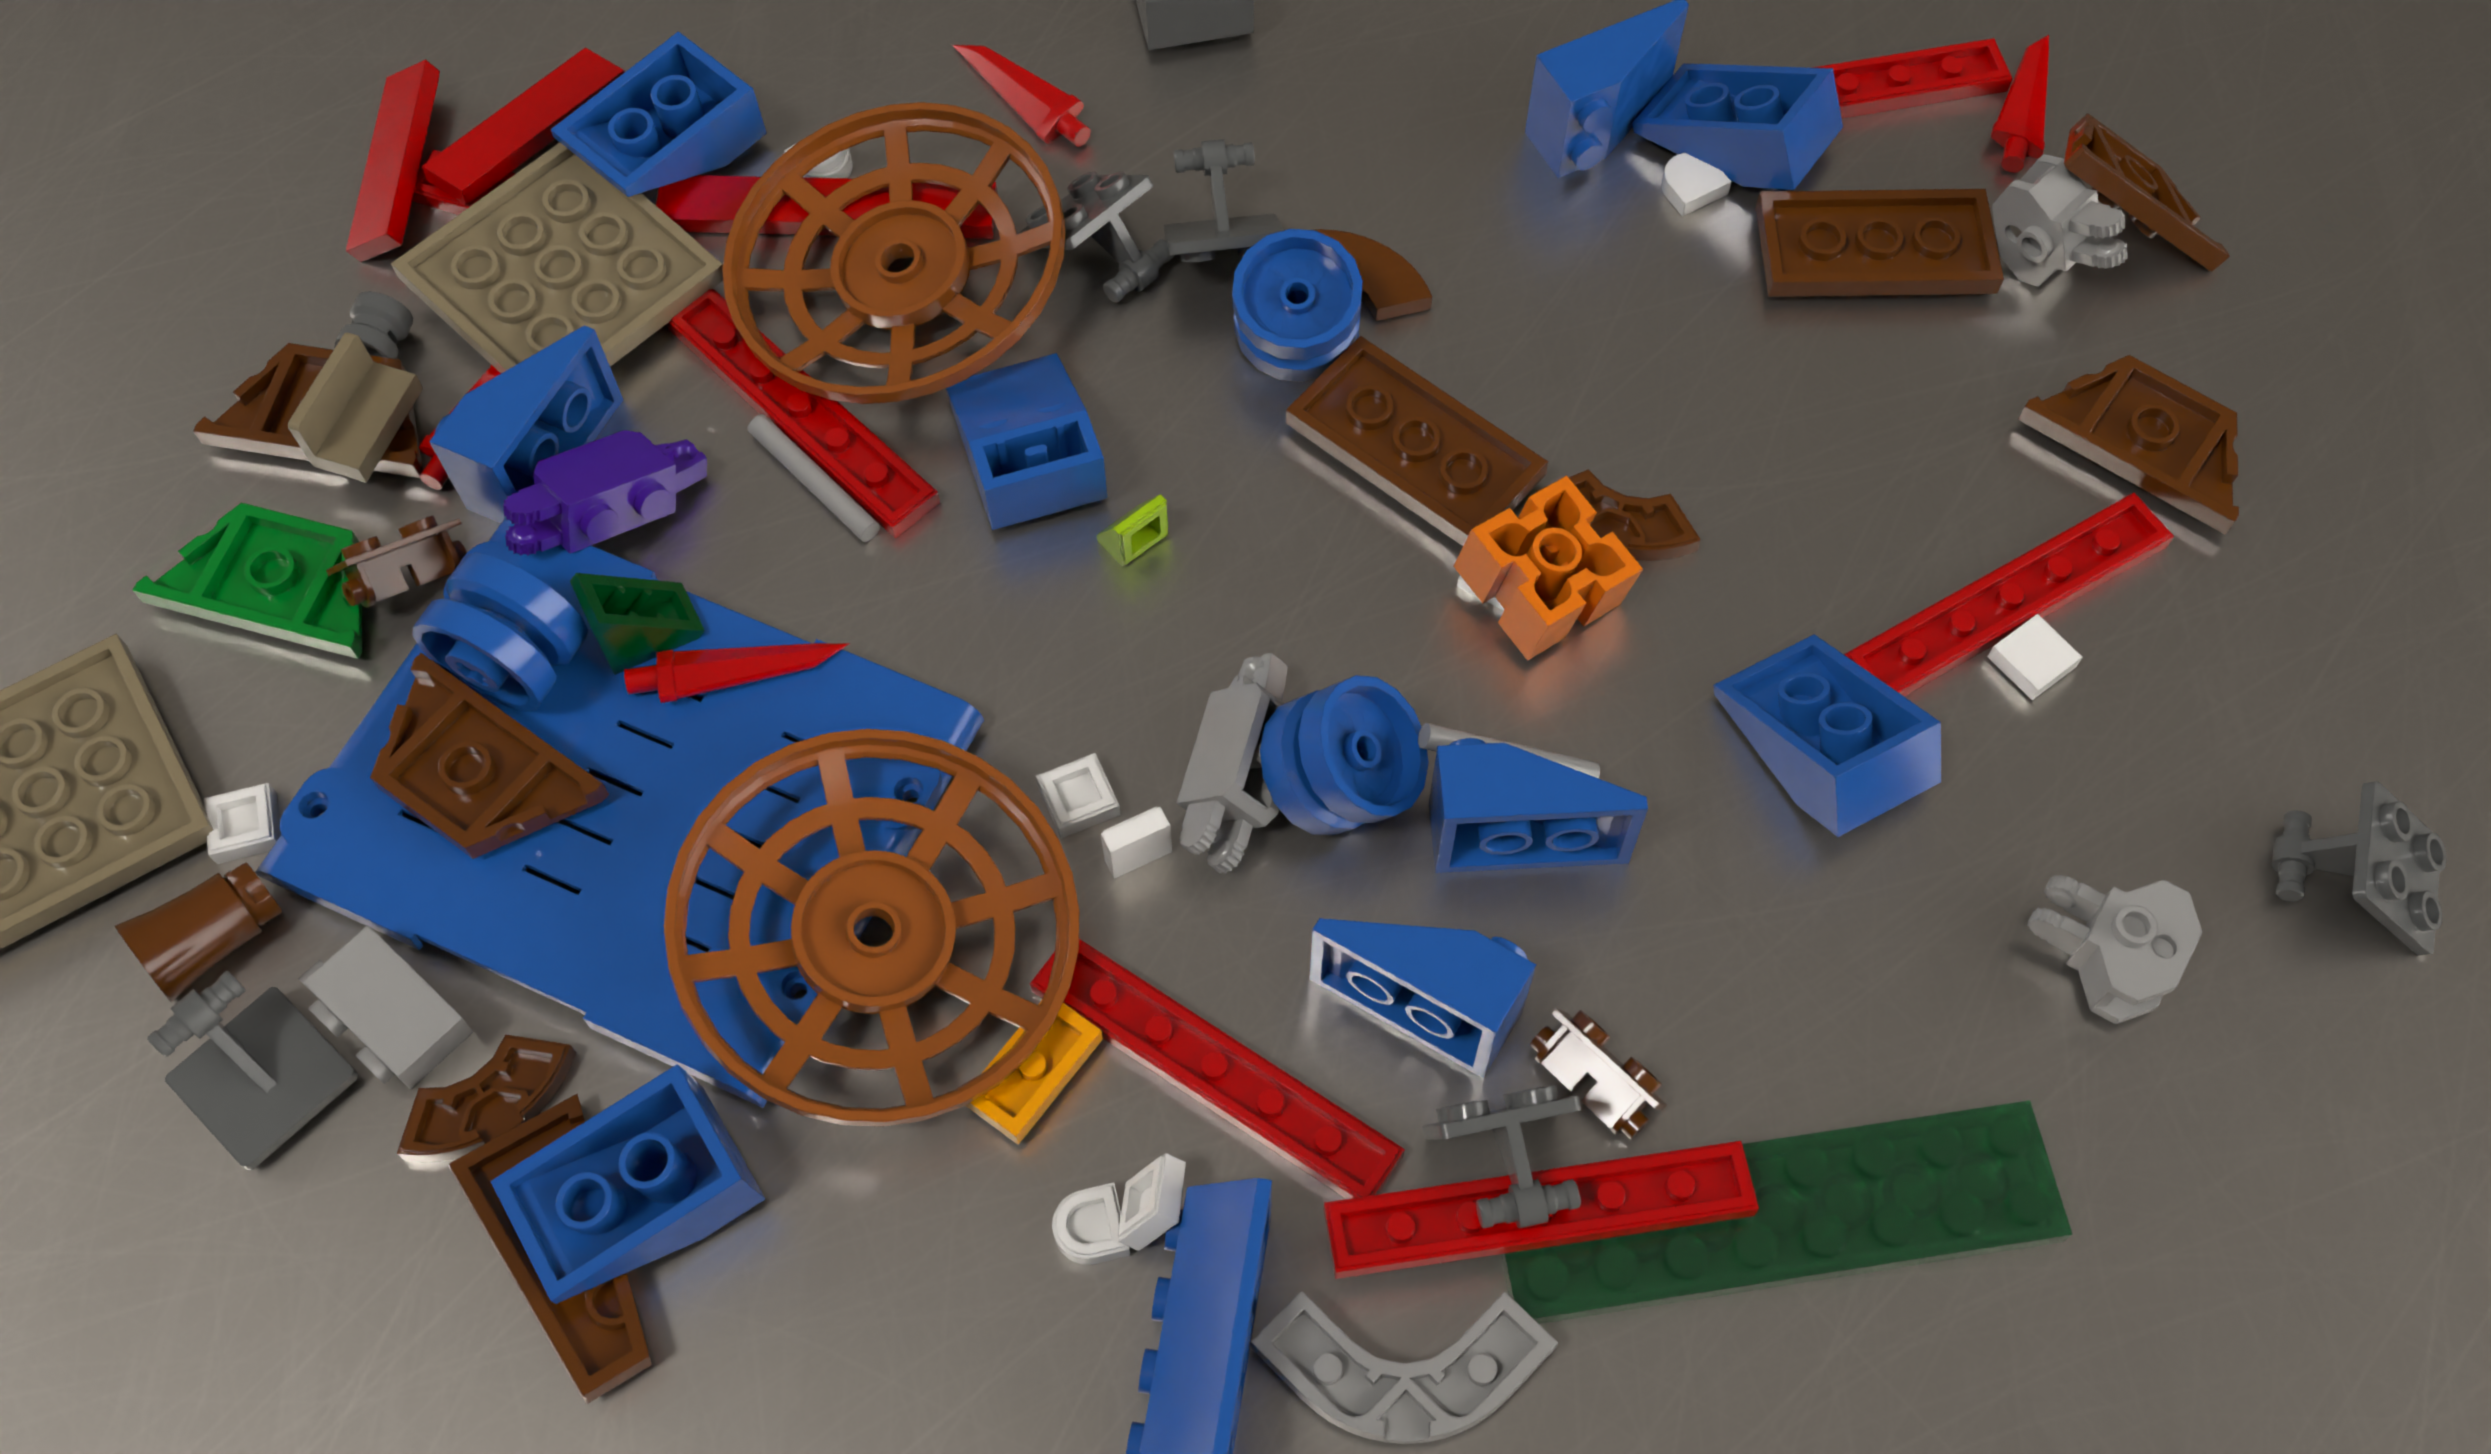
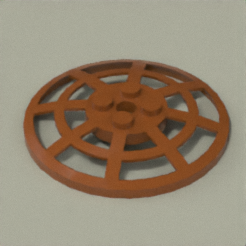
(888, 233)
(863, 886)

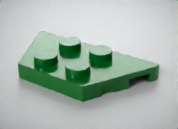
(267, 578)

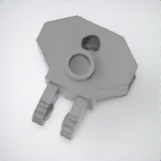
(2057, 223)
(2128, 948)

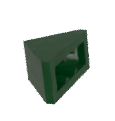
(636, 617)

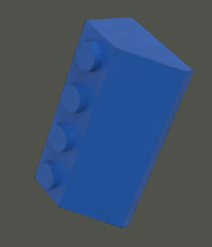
(1206, 1321)

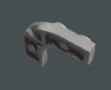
(1397, 1399)

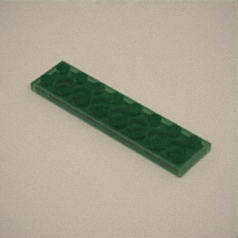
(1825, 1212)

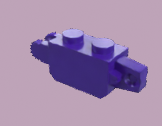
(600, 492)

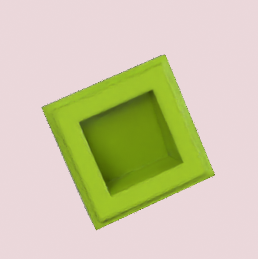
(1136, 530)

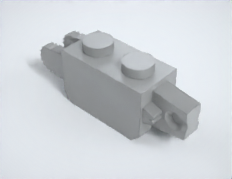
(1224, 775)

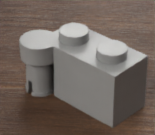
(386, 1007)

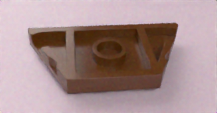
(2140, 187)
(271, 397)
(2150, 435)
(475, 767)

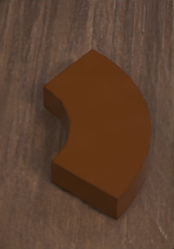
(1389, 281)
(1646, 526)
(492, 1101)

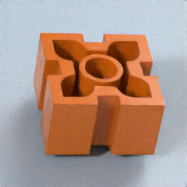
(1547, 567)

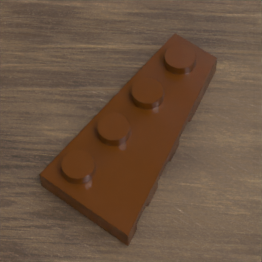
(591, 1332)

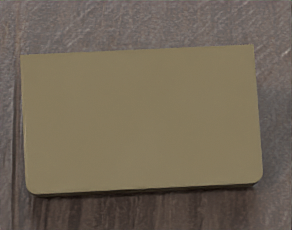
(352, 411)

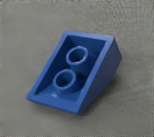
(1599, 85)
(664, 120)
(1747, 120)
(525, 416)
(1834, 733)
(1522, 811)
(1428, 982)
(627, 1186)

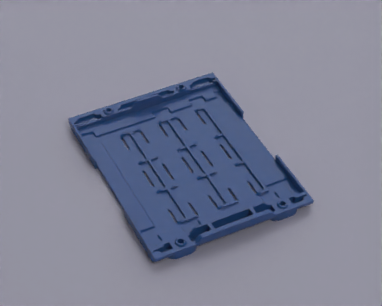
(608, 943)

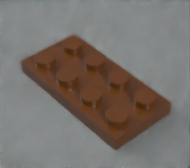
(1878, 242)
(1415, 441)

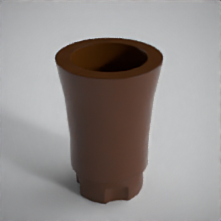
(199, 928)

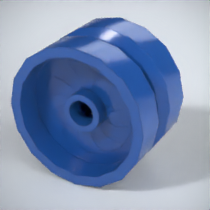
(1296, 303)
(501, 631)
(1344, 756)

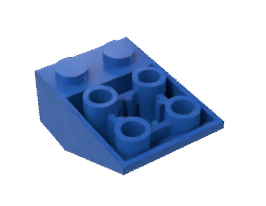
(1028, 441)

